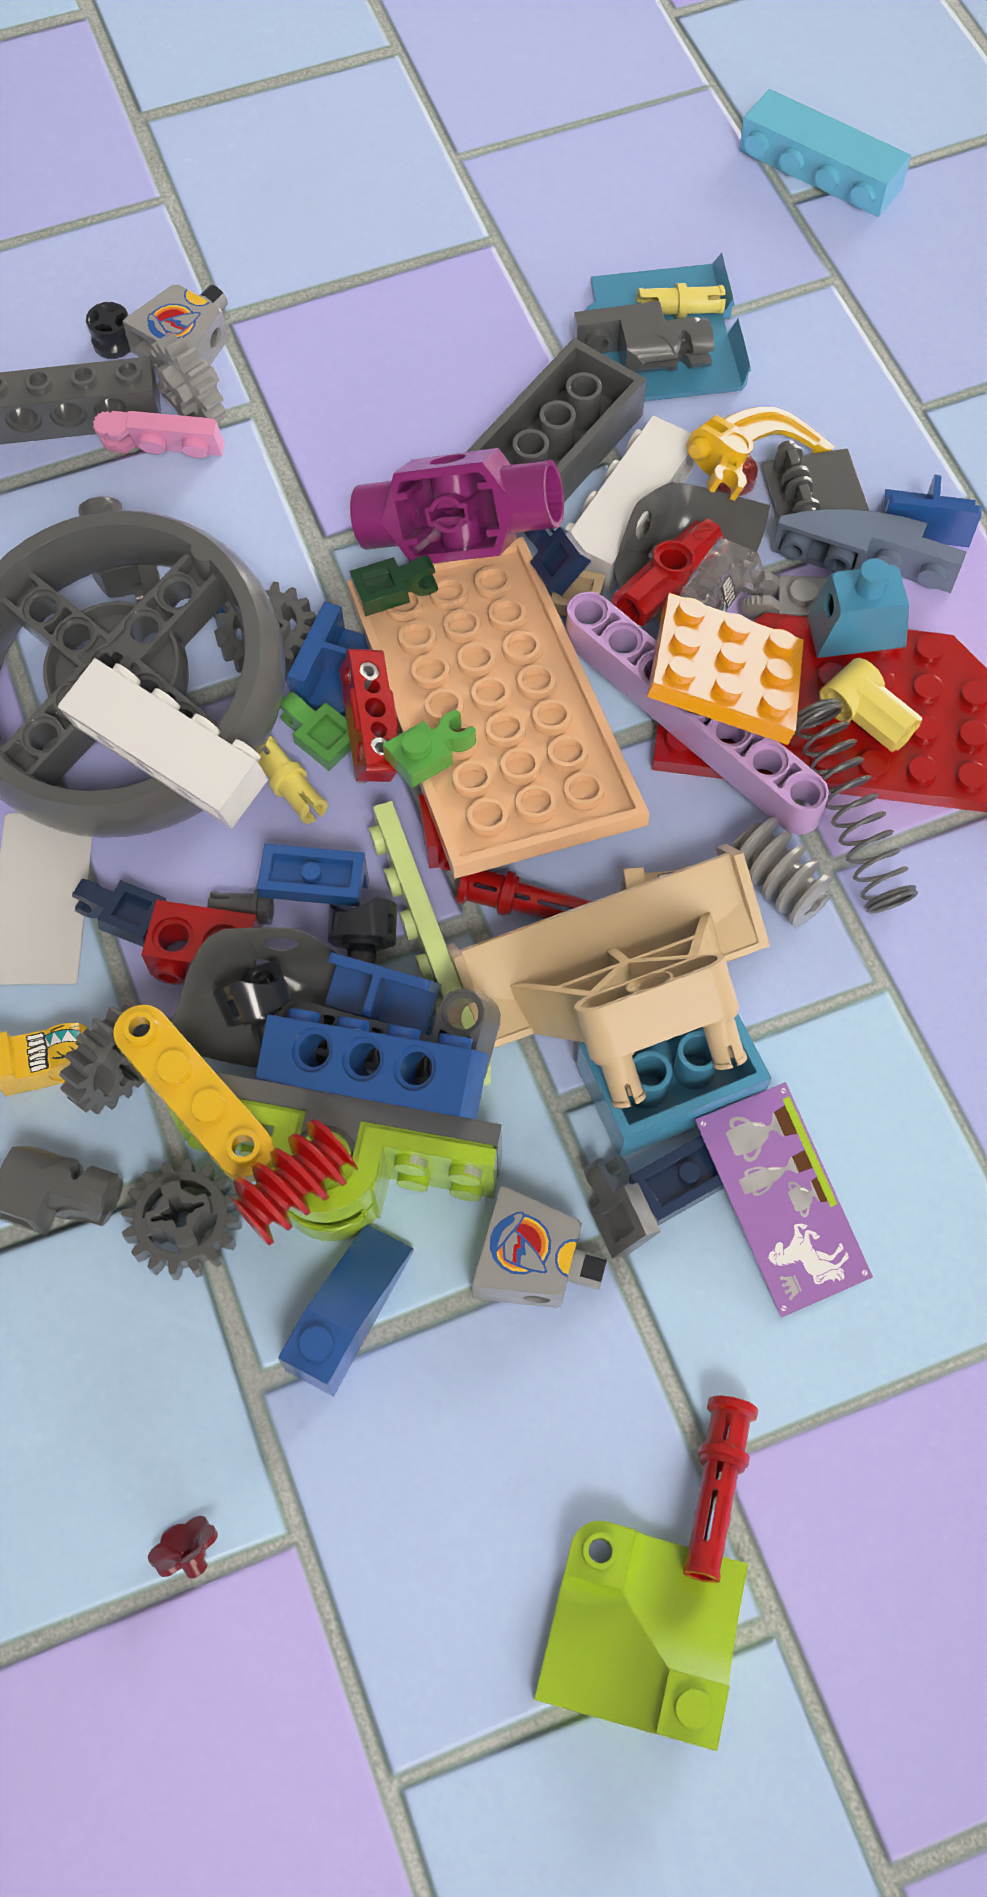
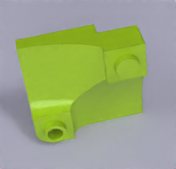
(642, 1638)

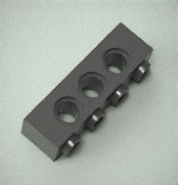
(68, 397)

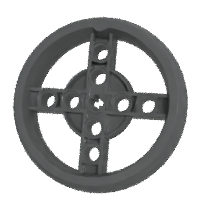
(200, 571)

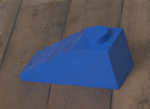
(344, 1310)

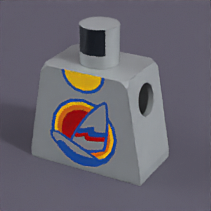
(186, 314)
(532, 1254)

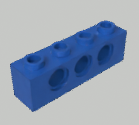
(291, 1060)

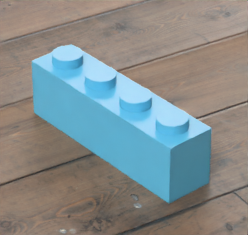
(824, 152)

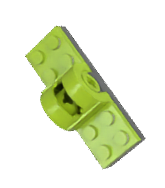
(384, 1142)

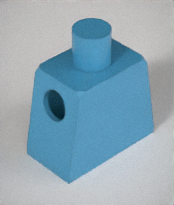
(860, 611)

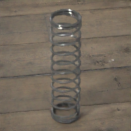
(816, 715)

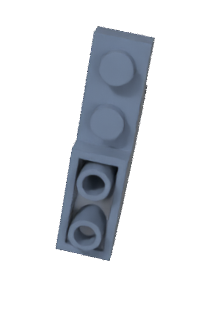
(850, 537)

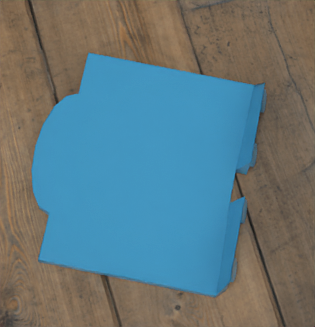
(730, 357)

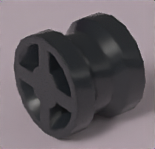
(107, 330)

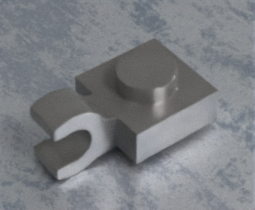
(623, 1210)

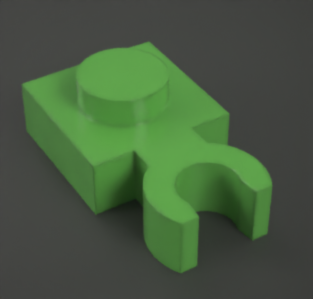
(427, 751)

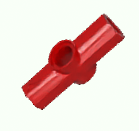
(666, 572)

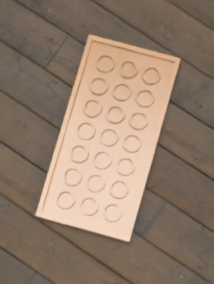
(543, 751)

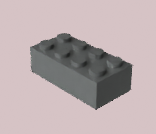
(569, 414)

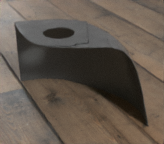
(675, 509)
(224, 961)

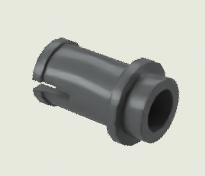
(244, 903)

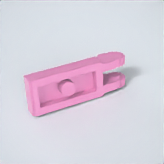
(159, 433)

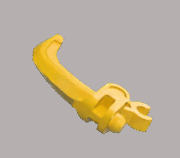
(726, 442)

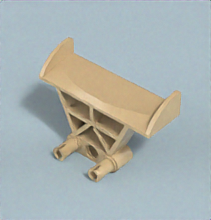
(627, 969)

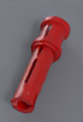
(508, 887)
(718, 1456)

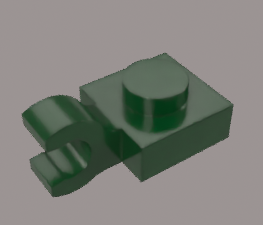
(387, 584)

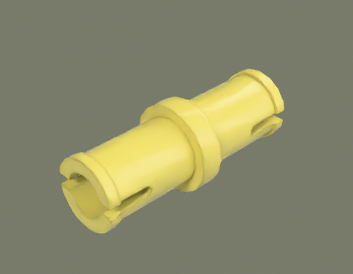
(685, 300)
(290, 782)

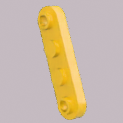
(193, 1091)

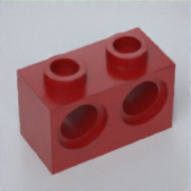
(187, 923)

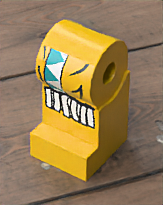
(36, 1058)

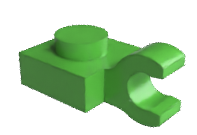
(318, 733)

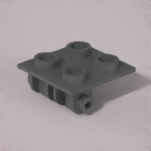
(812, 480)

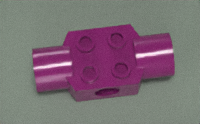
(457, 505)

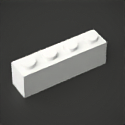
(651, 460)
(165, 742)

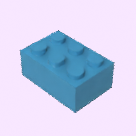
(677, 1088)

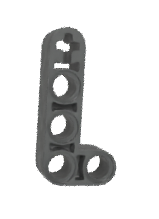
(447, 1022)

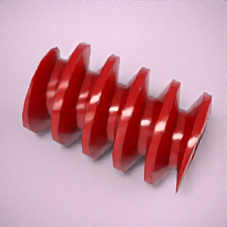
(291, 1179)

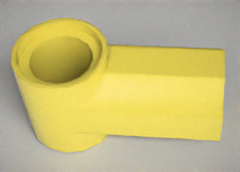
(871, 704)

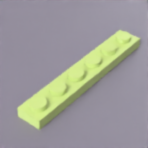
(418, 917)

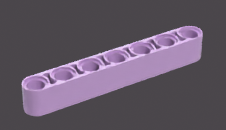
(702, 735)

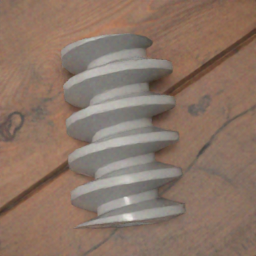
(782, 872)

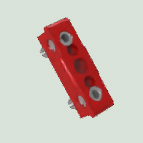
(369, 713)

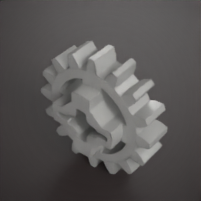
(186, 379)

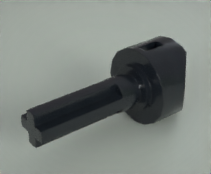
(363, 929)
(254, 998)

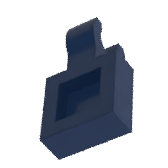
(558, 557)
(119, 913)

